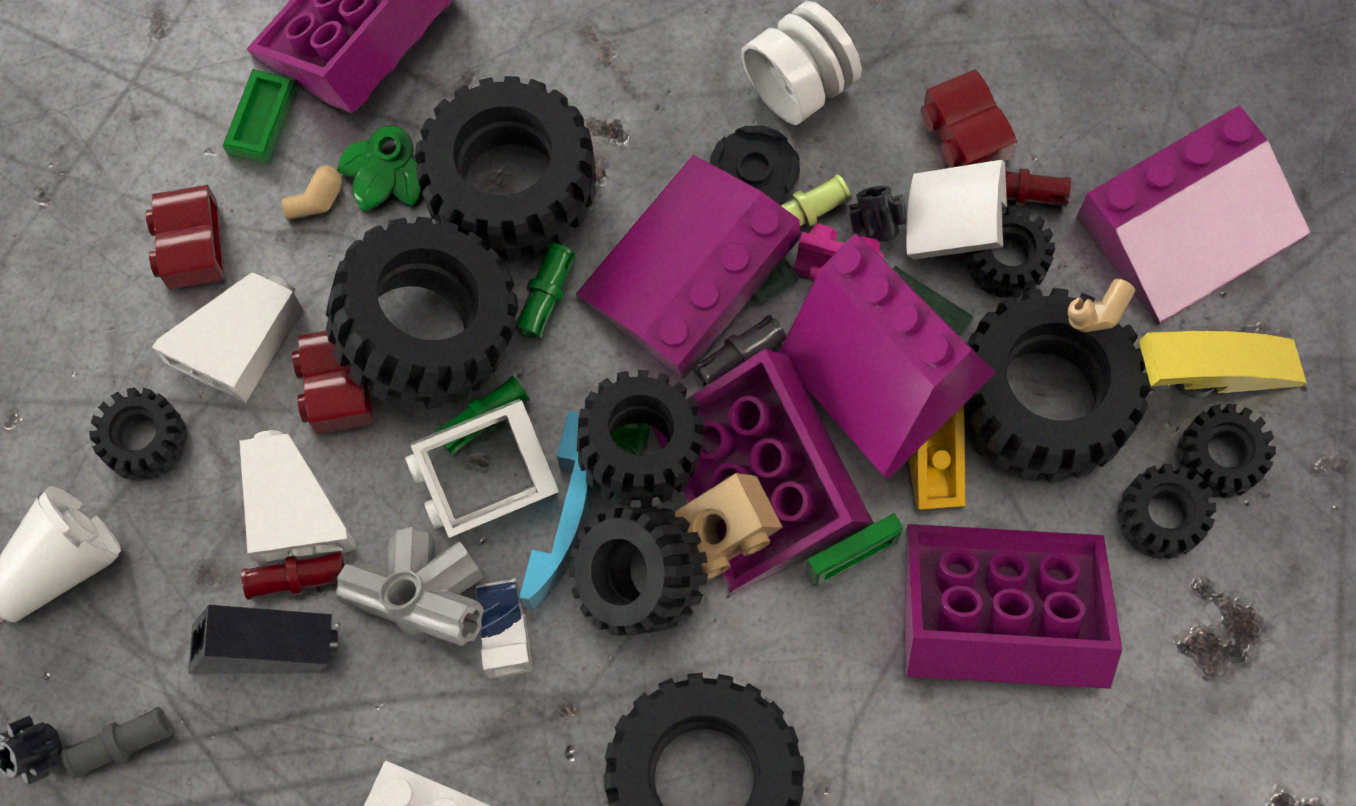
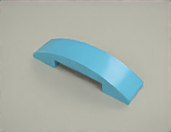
(547, 569)

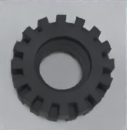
(1019, 277)
(124, 412)
(1242, 429)
(1190, 495)

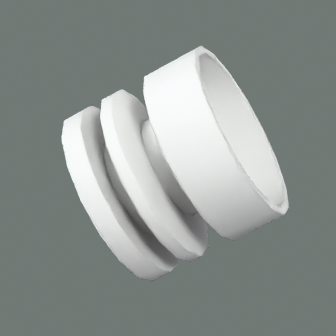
(801, 62)

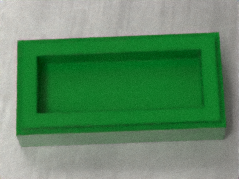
(260, 116)
(854, 550)

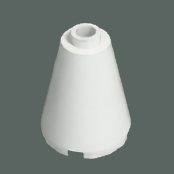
(51, 553)

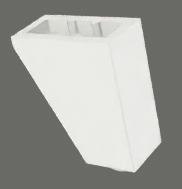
(233, 335)
(286, 503)

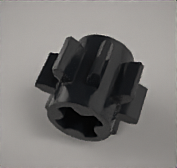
(878, 213)
(29, 750)

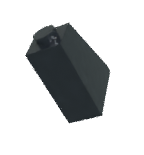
(260, 641)

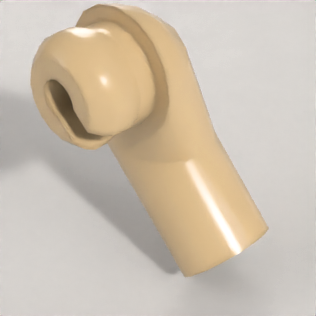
(317, 197)
(1102, 314)

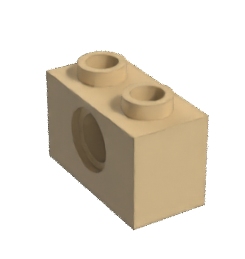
(747, 518)

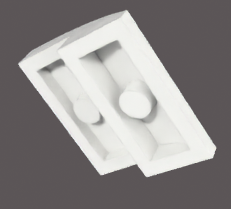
(956, 210)

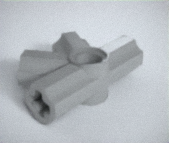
(417, 588)

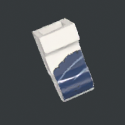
(503, 630)

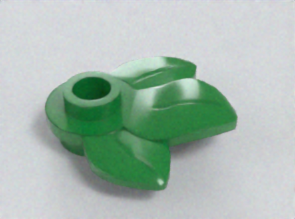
(381, 174)

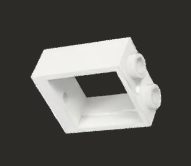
(531, 453)

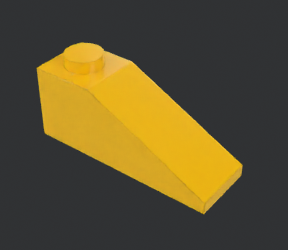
(939, 467)

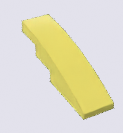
(1221, 360)

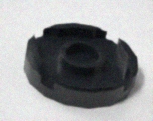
(760, 159)

